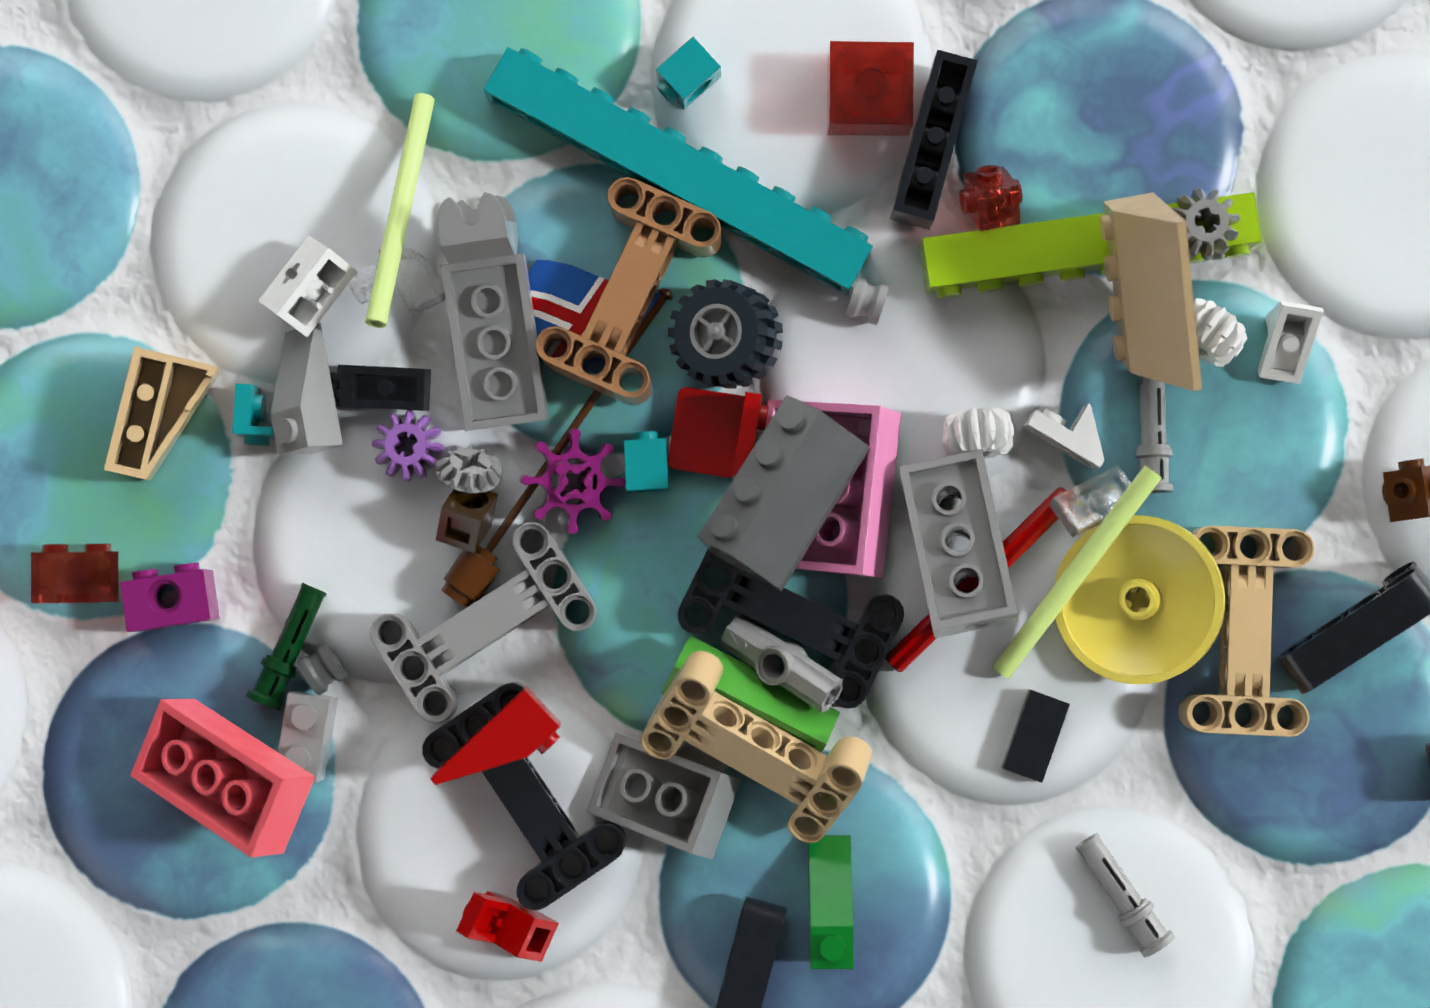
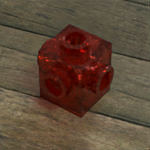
(991, 197)

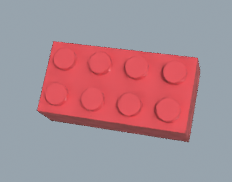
(222, 777)

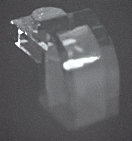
(415, 281)

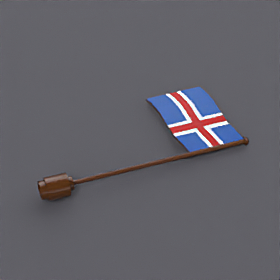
(564, 299)

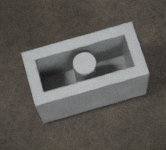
(308, 731)

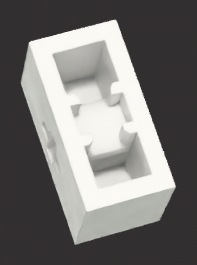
(308, 285)

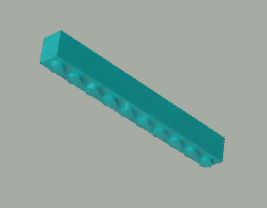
(669, 164)

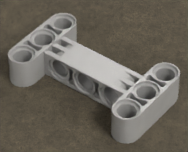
(481, 623)

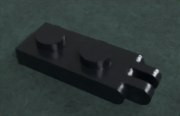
(382, 387)

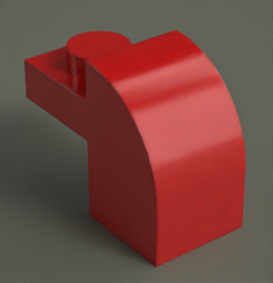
(507, 925)

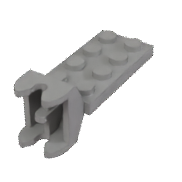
(490, 315)

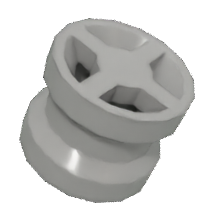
(867, 300)

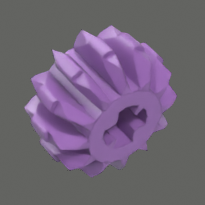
(394, 442)

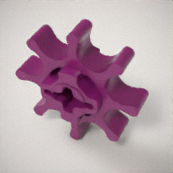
(586, 494)

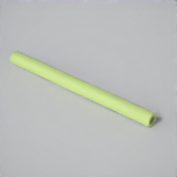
(399, 211)
(1077, 572)

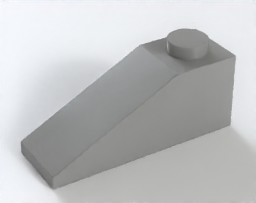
(303, 398)

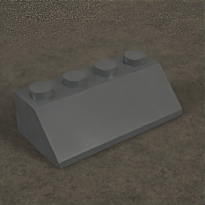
(783, 493)

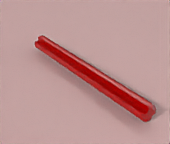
(1014, 546)

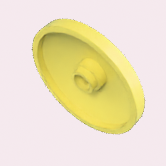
(1145, 604)

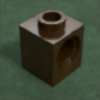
(466, 519)

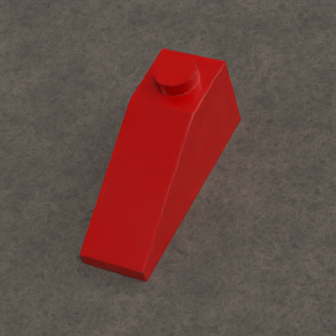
(507, 737)

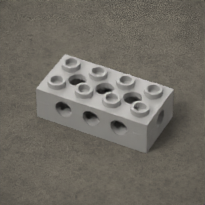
(932, 528)

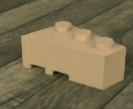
(155, 410)

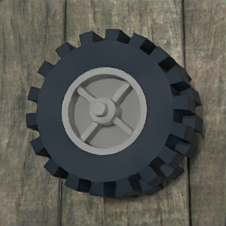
(725, 334)

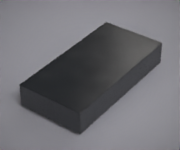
(1035, 735)

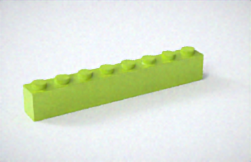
(1045, 250)

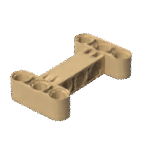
(1247, 634)
(699, 715)

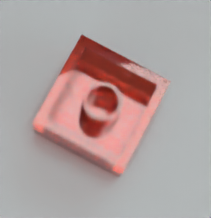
(870, 88)

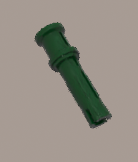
(279, 665)

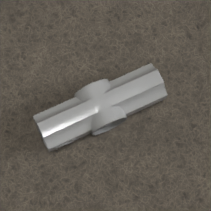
(801, 674)

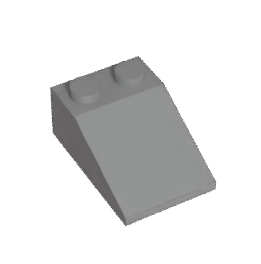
(664, 797)

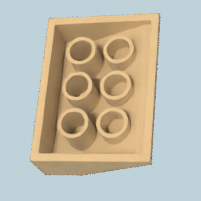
(1151, 290)

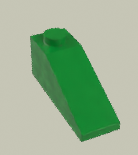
(830, 903)

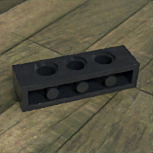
(933, 139)

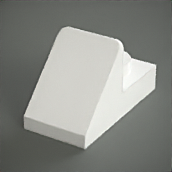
(1289, 341)
(1078, 442)

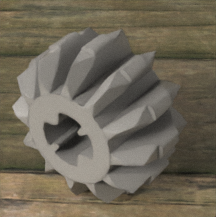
(1209, 211)

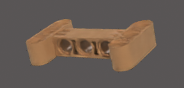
(630, 289)

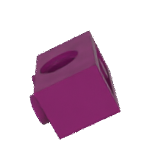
(145, 607)

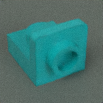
(248, 410)

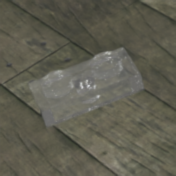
(1090, 501)

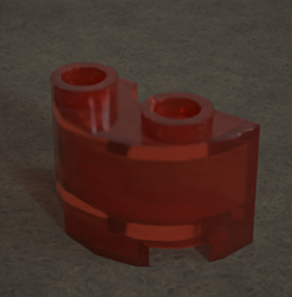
(74, 576)

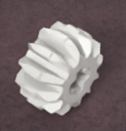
(1218, 333)
(977, 430)

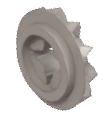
(481, 476)

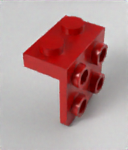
(714, 431)

